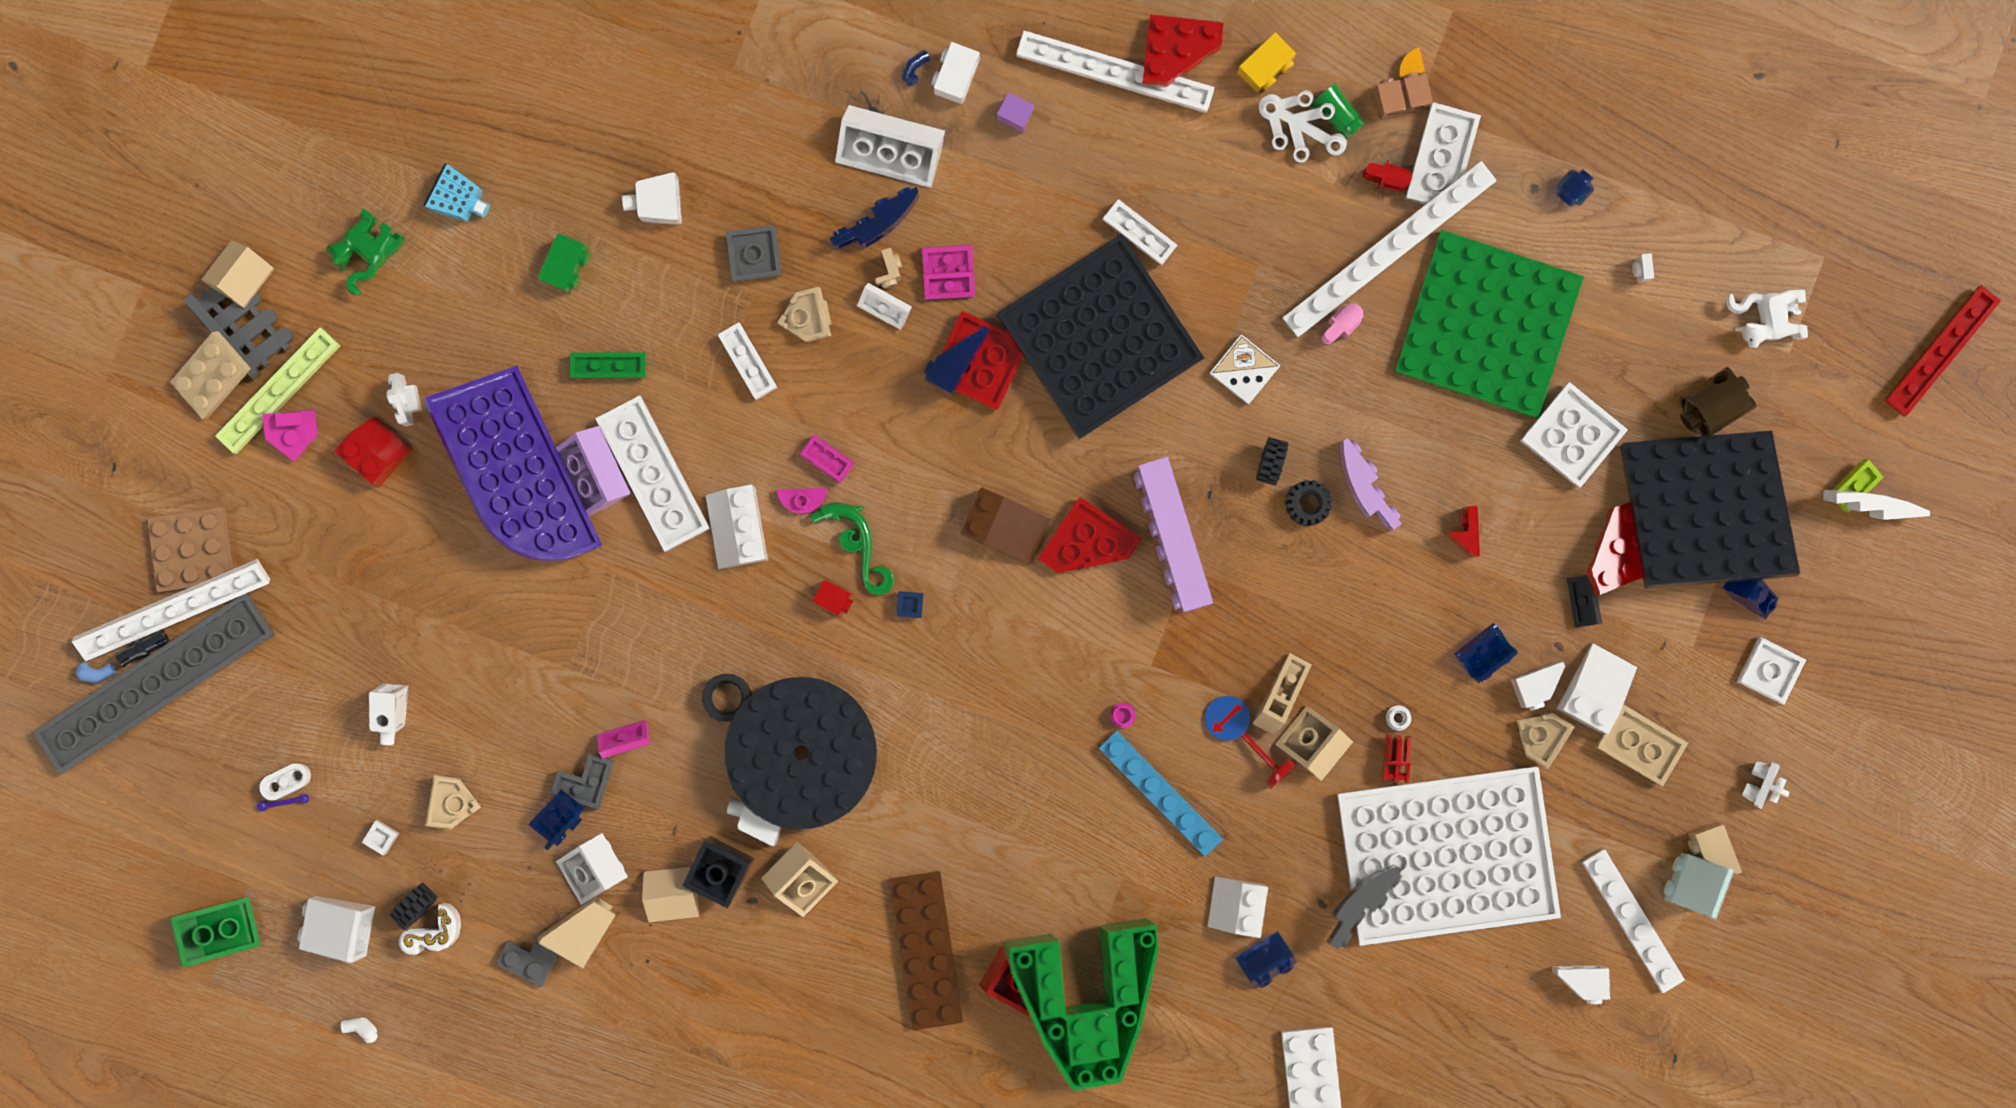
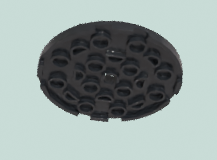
(763, 760)

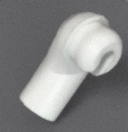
(362, 1027)

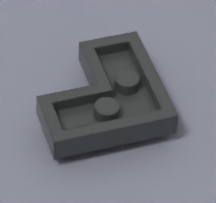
(589, 788)
(528, 964)

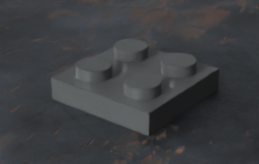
(754, 253)

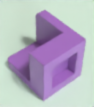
(1015, 112)

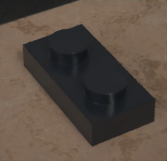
(1583, 602)

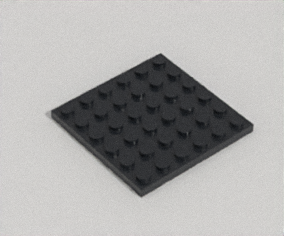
(1100, 336)
(1709, 509)

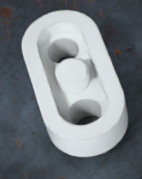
(286, 780)

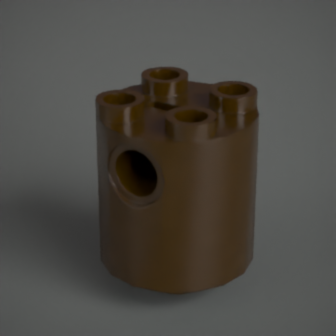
(1716, 403)

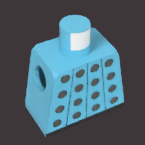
(455, 196)

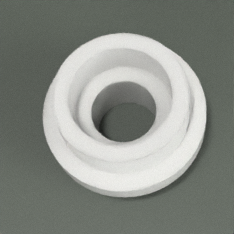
(1406, 718)

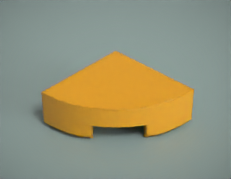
(1411, 63)

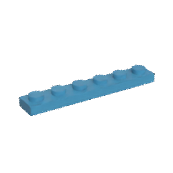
(1160, 793)

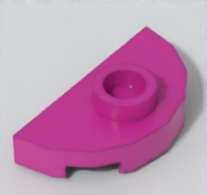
(802, 500)

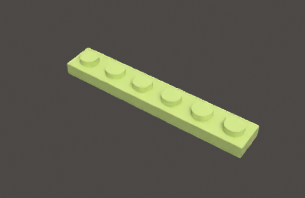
(278, 390)

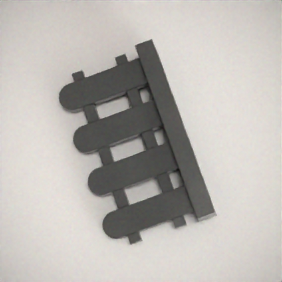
(246, 334)

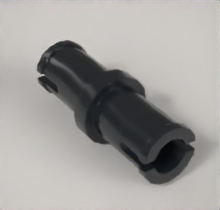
(142, 648)

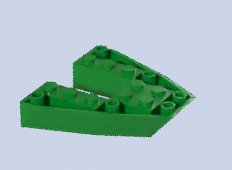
(1095, 1038)

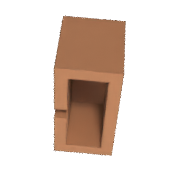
(1403, 96)

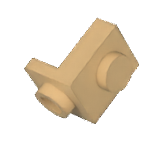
(892, 263)

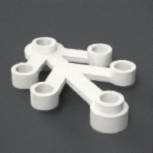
(1299, 124)

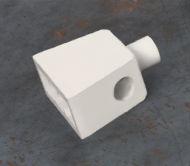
(656, 199)
(753, 824)

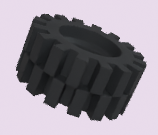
(1272, 461)
(1297, 513)
(413, 906)

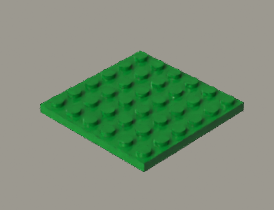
(1488, 324)

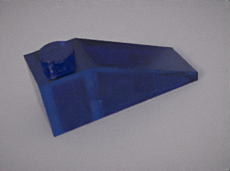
(952, 364)

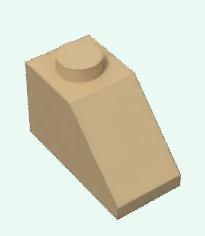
(1714, 846)

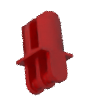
(1388, 176)
(1396, 759)

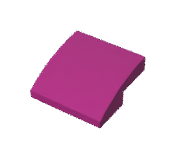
(948, 271)

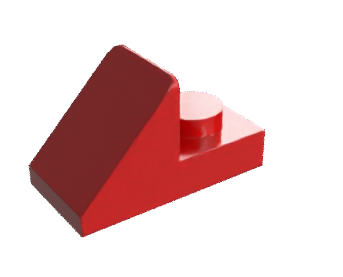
(1469, 538)

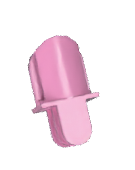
(1343, 323)

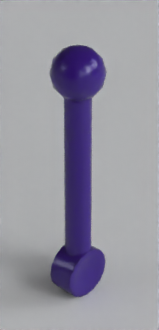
(263, 805)

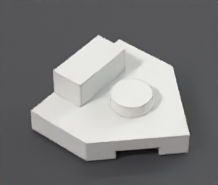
(403, 398)

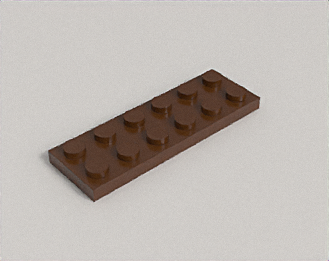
(926, 950)

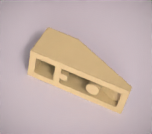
(1282, 694)

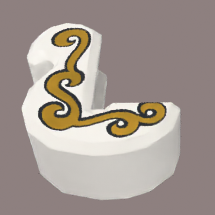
(433, 938)

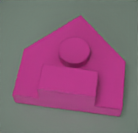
(290, 430)

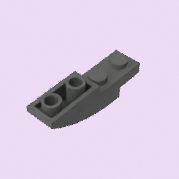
(1369, 894)

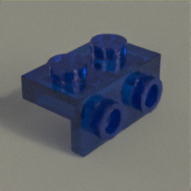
(1485, 653)
(556, 818)

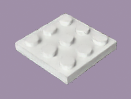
(1573, 435)

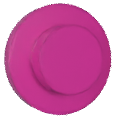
(1123, 715)

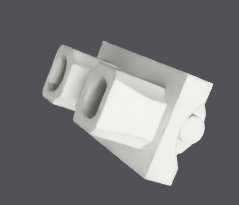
(1759, 795)

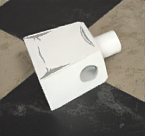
(387, 711)

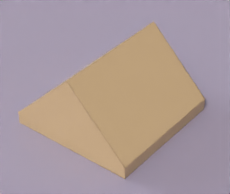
(238, 273)
(666, 897)

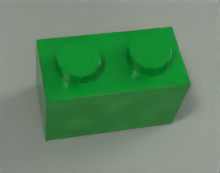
(564, 263)

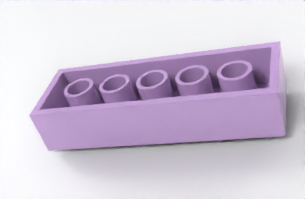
(1173, 535)

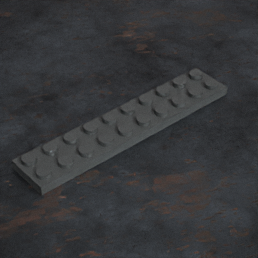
(153, 683)

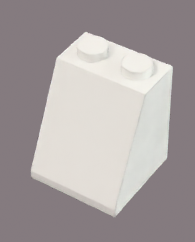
(336, 928)

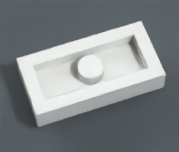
(884, 306)

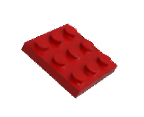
(993, 365)

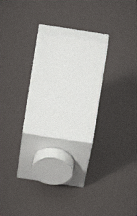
(1537, 685)
(1586, 981)

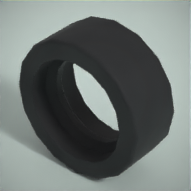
(710, 687)

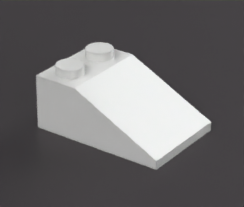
(1598, 689)

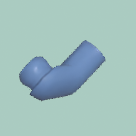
(95, 676)

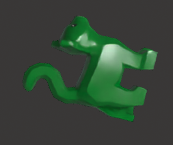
(372, 249)

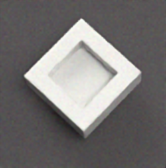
(1643, 268)
(380, 837)

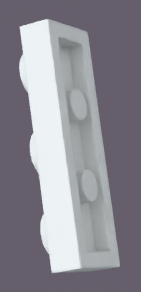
(1139, 232)
(747, 361)

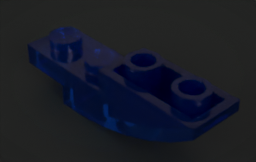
(887, 216)

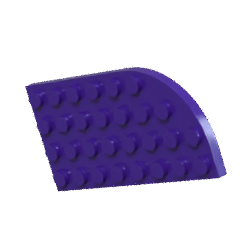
(512, 468)

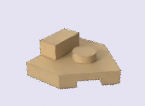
(807, 315)
(1544, 737)
(449, 802)

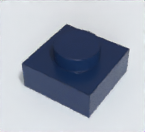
(910, 604)

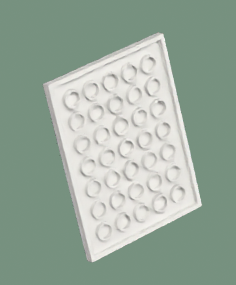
(1466, 849)

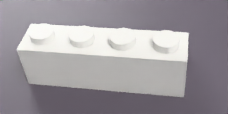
(889, 146)

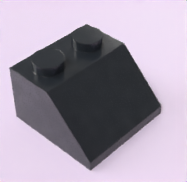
(718, 871)

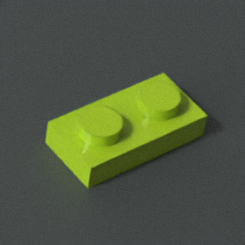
(1860, 478)

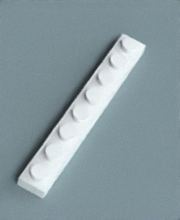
(1111, 71)
(171, 610)

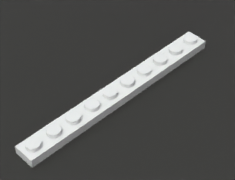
(1389, 249)

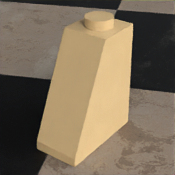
(579, 932)

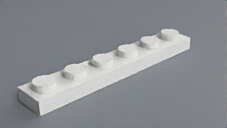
(1632, 920)

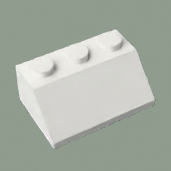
(736, 526)

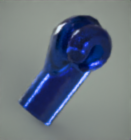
(911, 67)

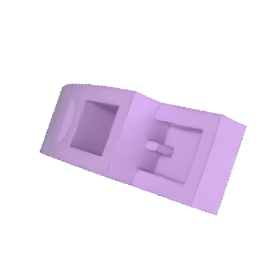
(1359, 476)

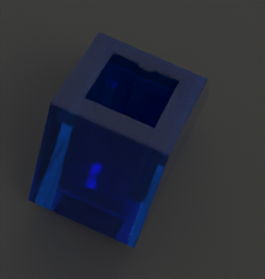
(1753, 595)

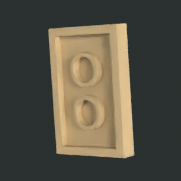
(210, 375)
(1642, 746)

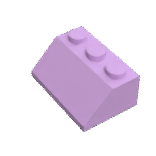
(593, 470)

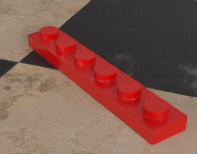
(1942, 350)

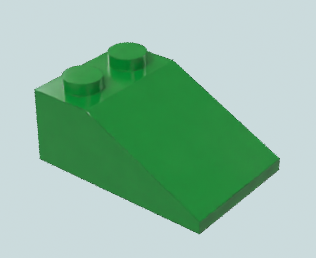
(213, 931)

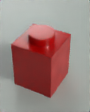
(833, 598)

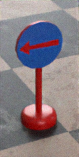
(1228, 720)

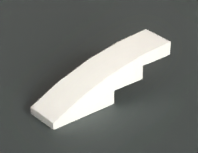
(1878, 505)

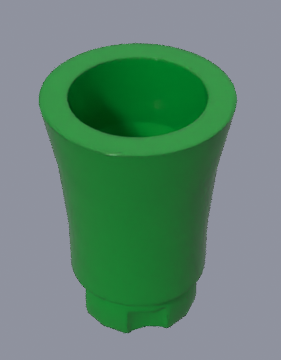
(1345, 116)

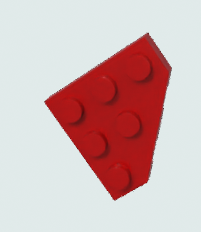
(1177, 47)
(1088, 540)
(1616, 554)

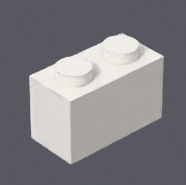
(956, 72)

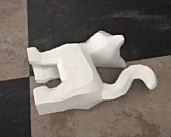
(1773, 316)

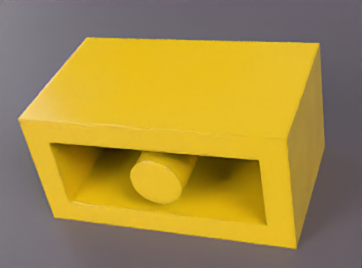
(1266, 63)

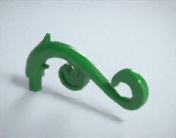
(852, 512)

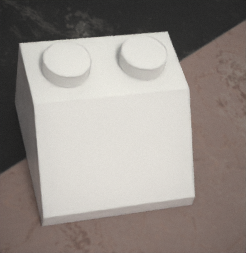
(591, 868)
(1237, 906)

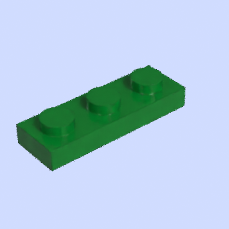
(608, 365)

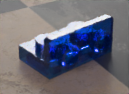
(1266, 960)

